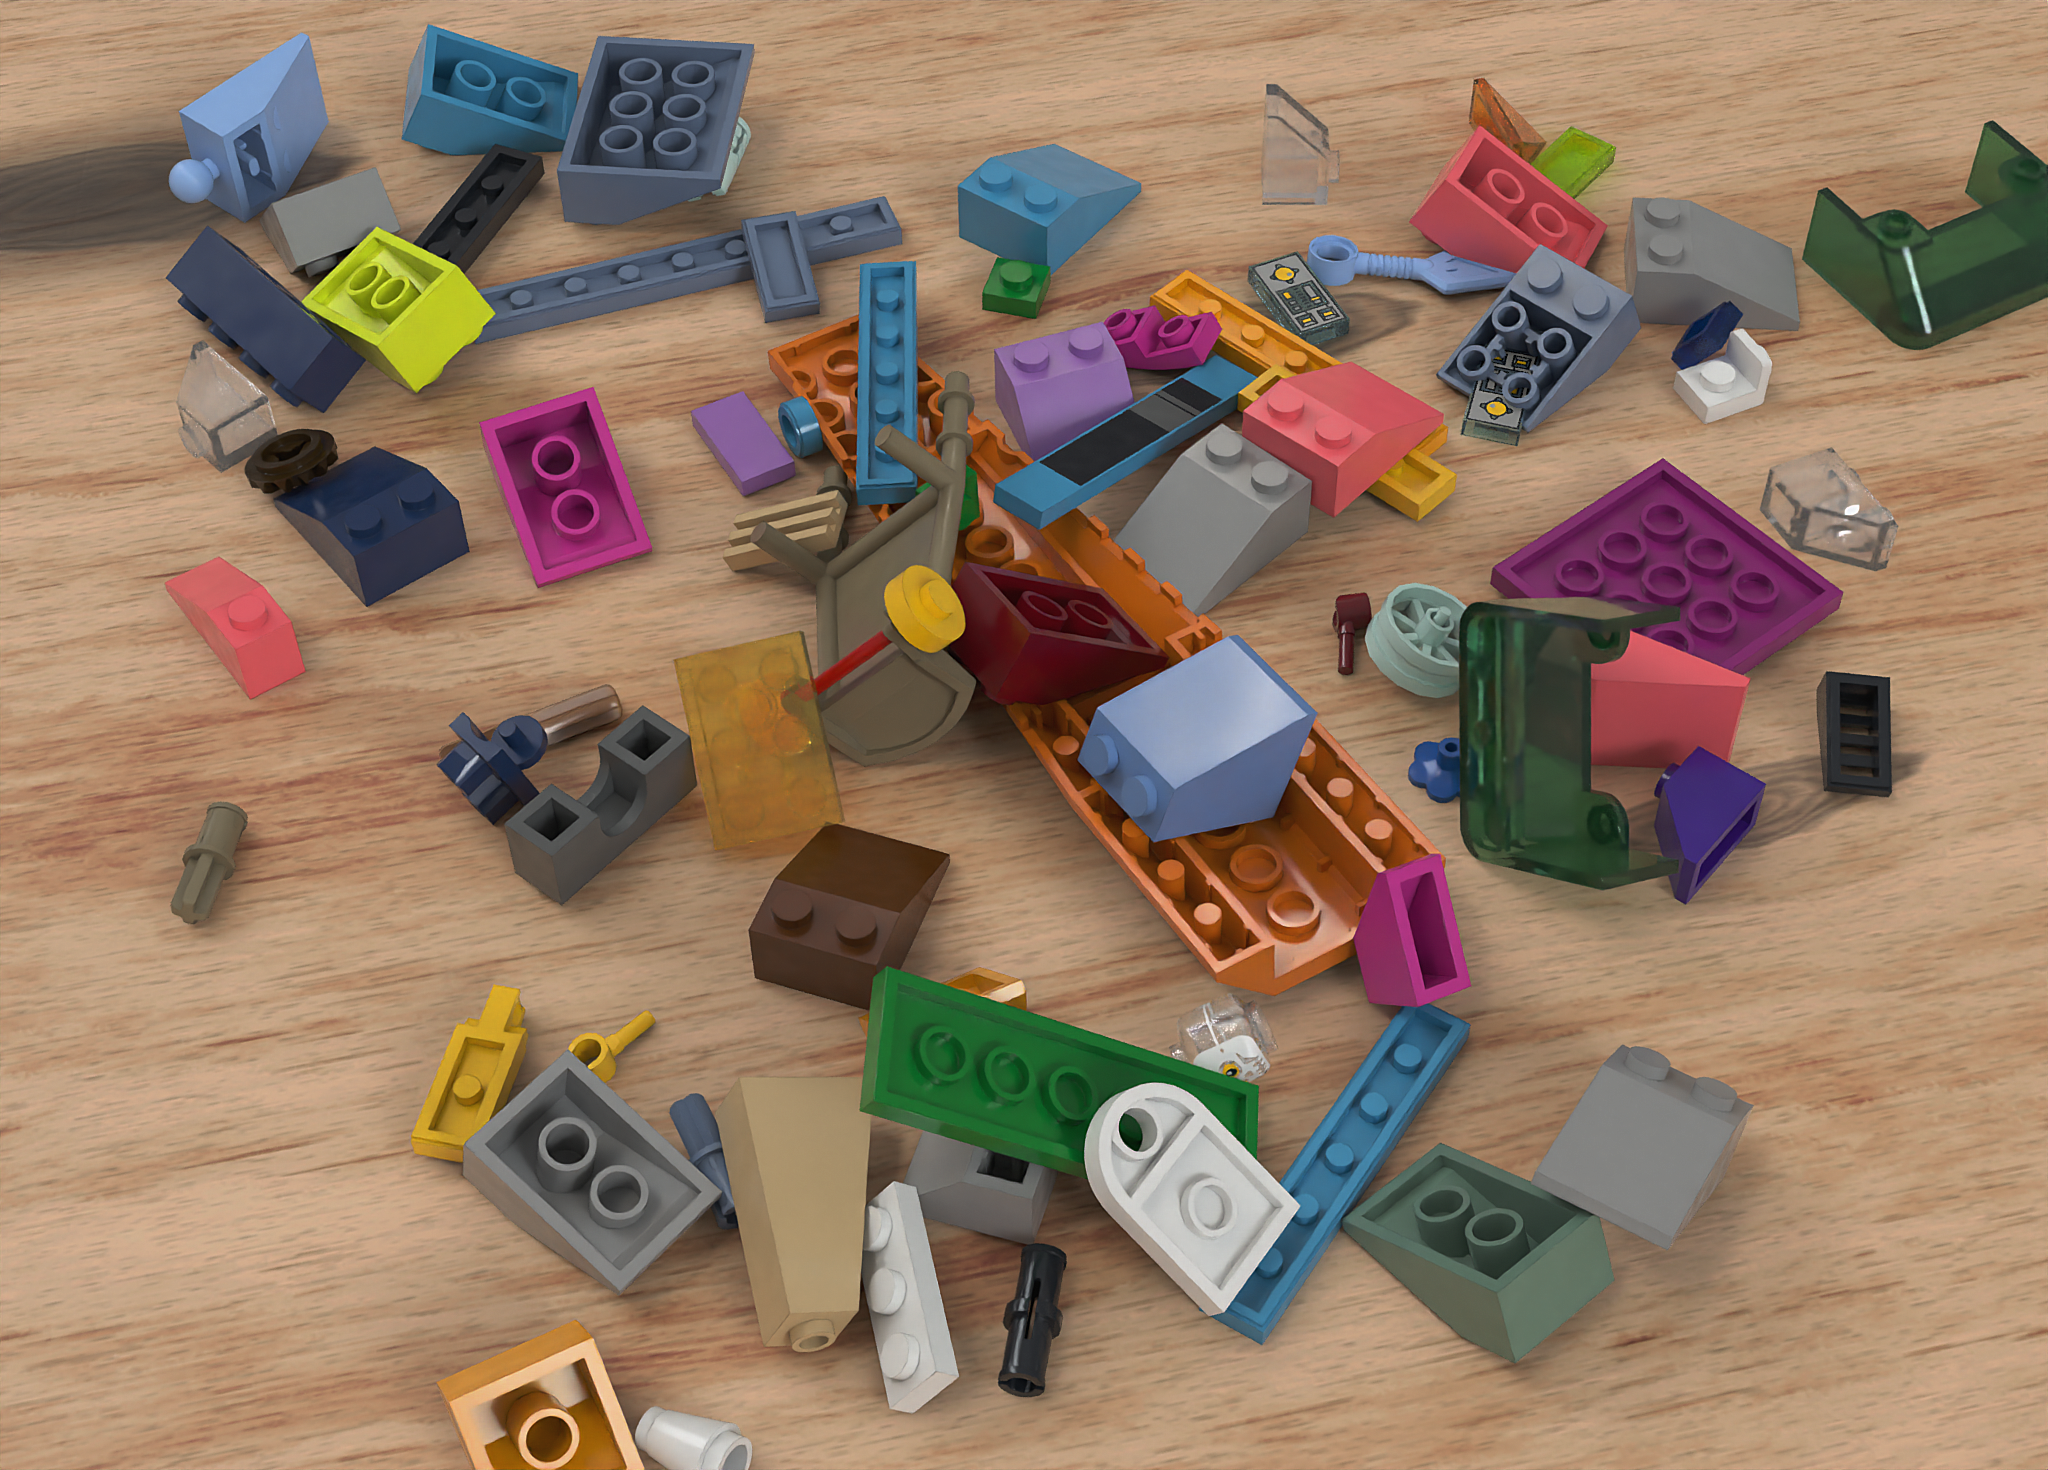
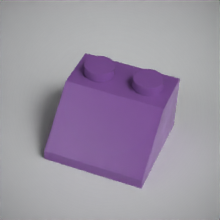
(1060, 386)

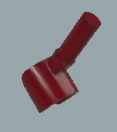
(1351, 614)

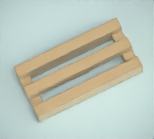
(808, 521)

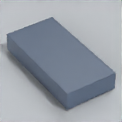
(780, 266)

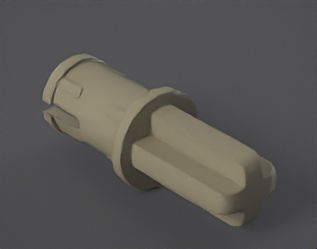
(209, 862)

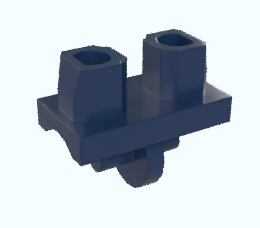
(491, 770)

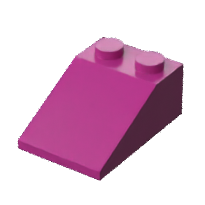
(564, 487)

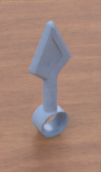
(1441, 271)

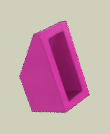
(1410, 937)

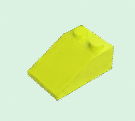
(400, 308)

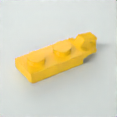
(473, 1077)

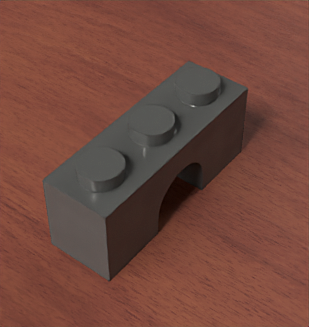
(640, 777)

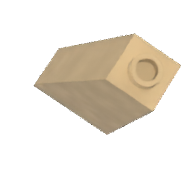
(799, 1200)

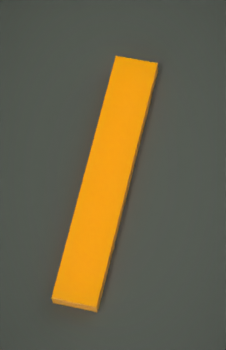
(1251, 338)

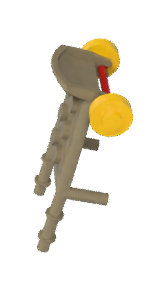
(890, 602)

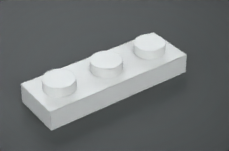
(905, 1300)

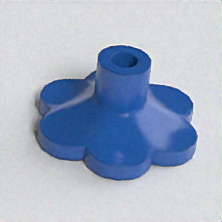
(1437, 769)

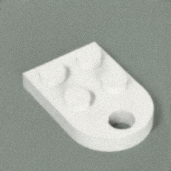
(1187, 1192)

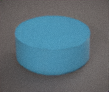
(800, 427)

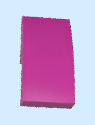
(1161, 345)

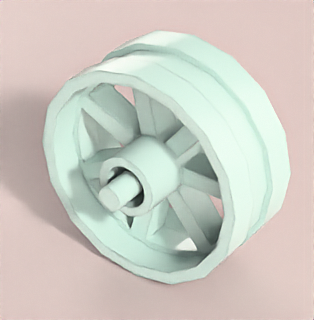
(1418, 639)

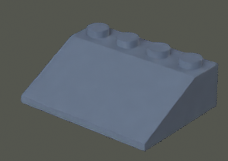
(651, 126)

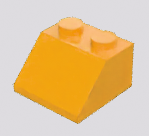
(541, 1408)

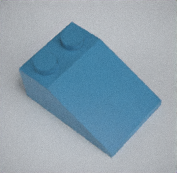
(480, 95)
(1040, 204)

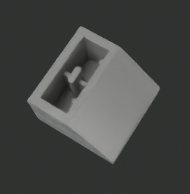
(979, 1188)

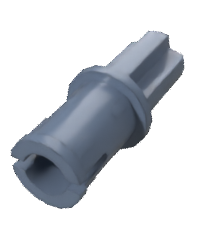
(703, 1143)

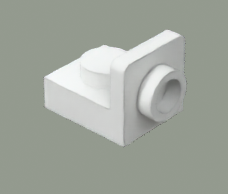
(1727, 382)

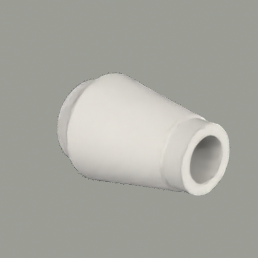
(692, 1441)

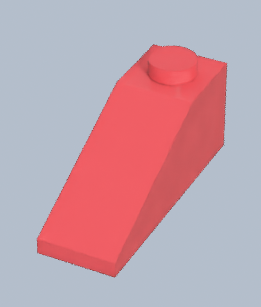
(239, 625)

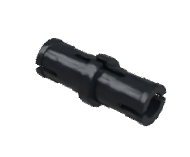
(1027, 1358)

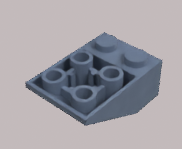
(1551, 312)

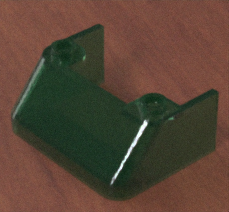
(1948, 278)
(1530, 738)

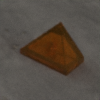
(1503, 121)

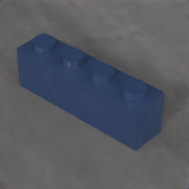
(265, 320)

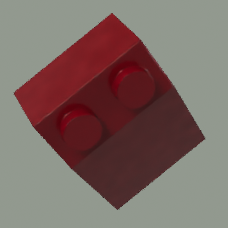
(1045, 636)

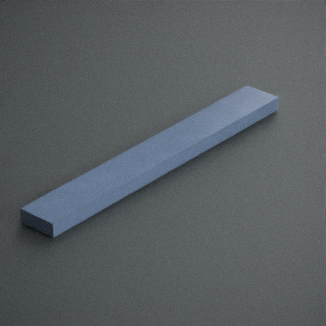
(675, 271)

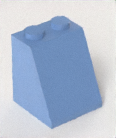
(1200, 743)

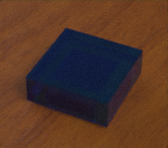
(1706, 335)

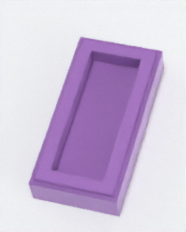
(743, 443)

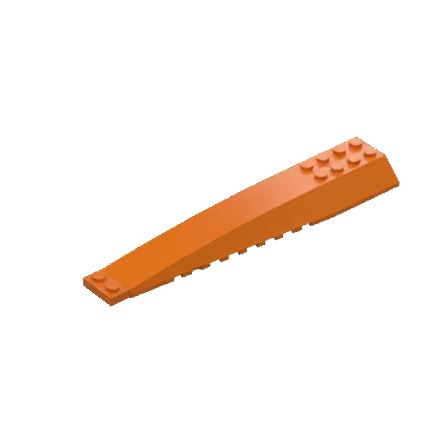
(1247, 899)

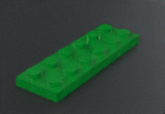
(1016, 1076)

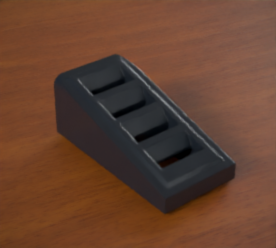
(1855, 692)

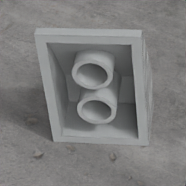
(1692, 260)
(1218, 518)
(1645, 1145)
(586, 1175)

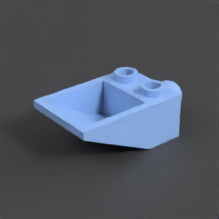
(252, 133)

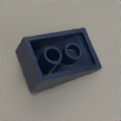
(377, 522)

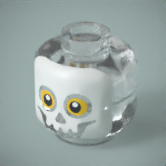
(1226, 1038)

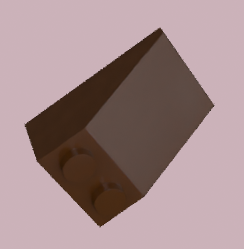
(844, 913)

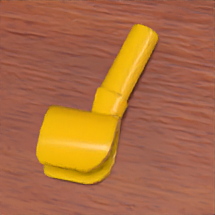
(593, 1044)

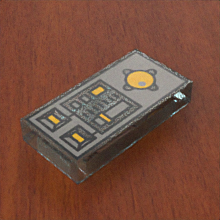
(1298, 298)
(1487, 411)

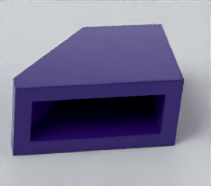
(1703, 816)

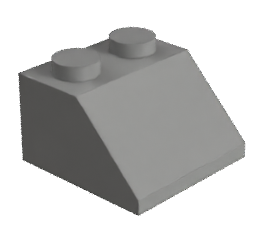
(328, 221)

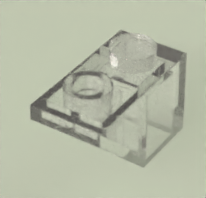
(1828, 511)

